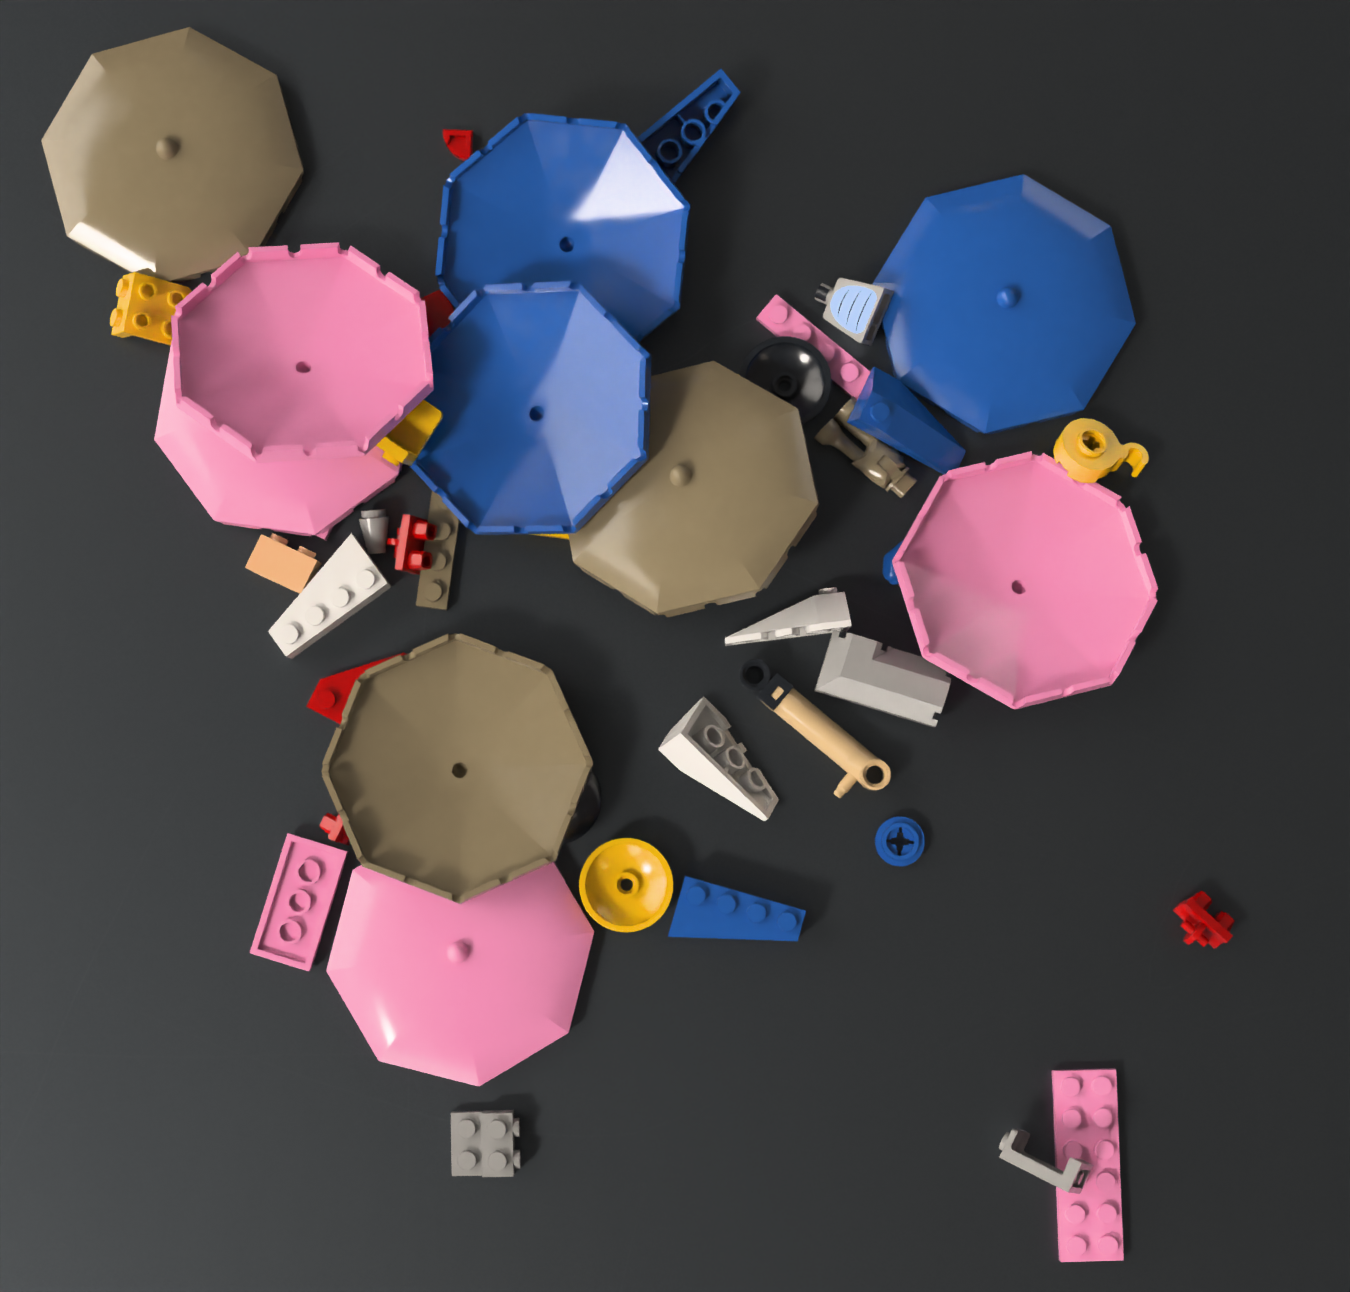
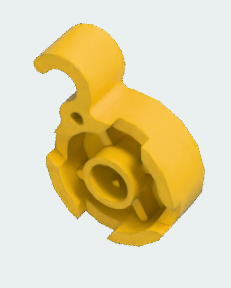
(1092, 451)

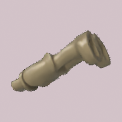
(879, 461)

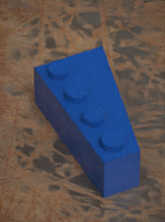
(687, 126)

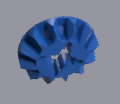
(909, 852)

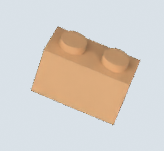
(283, 564)

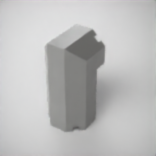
(883, 680)

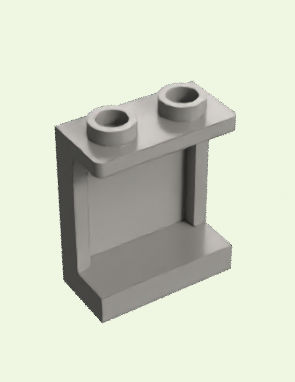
(1069, 1180)

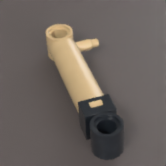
(817, 728)

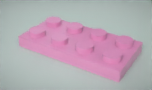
(299, 902)

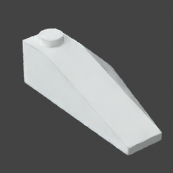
(809, 617)

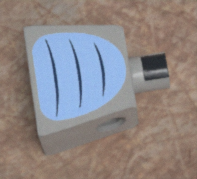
(855, 307)

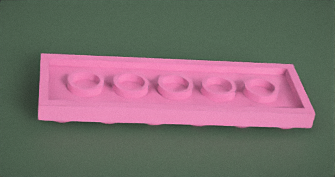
(1088, 1130)

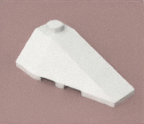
(710, 755)

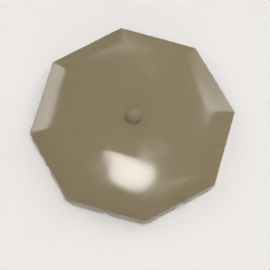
(172, 156)
(711, 503)
(456, 767)

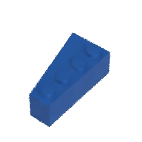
(726, 913)

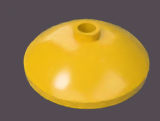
(602, 889)

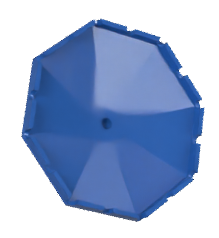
(567, 205)
(1004, 304)
(536, 409)

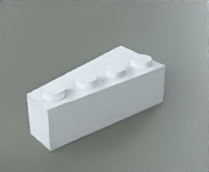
(330, 598)

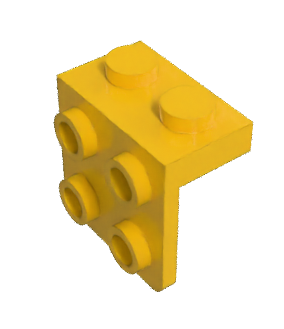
(146, 307)
(411, 434)

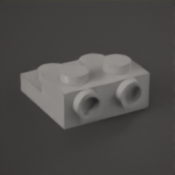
(484, 1143)

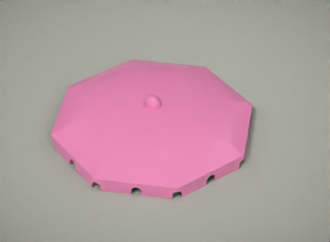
(301, 353)
(277, 496)
(1025, 580)
(464, 982)

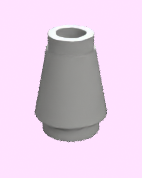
(374, 529)

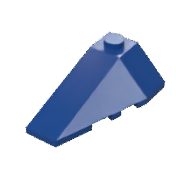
(900, 420)

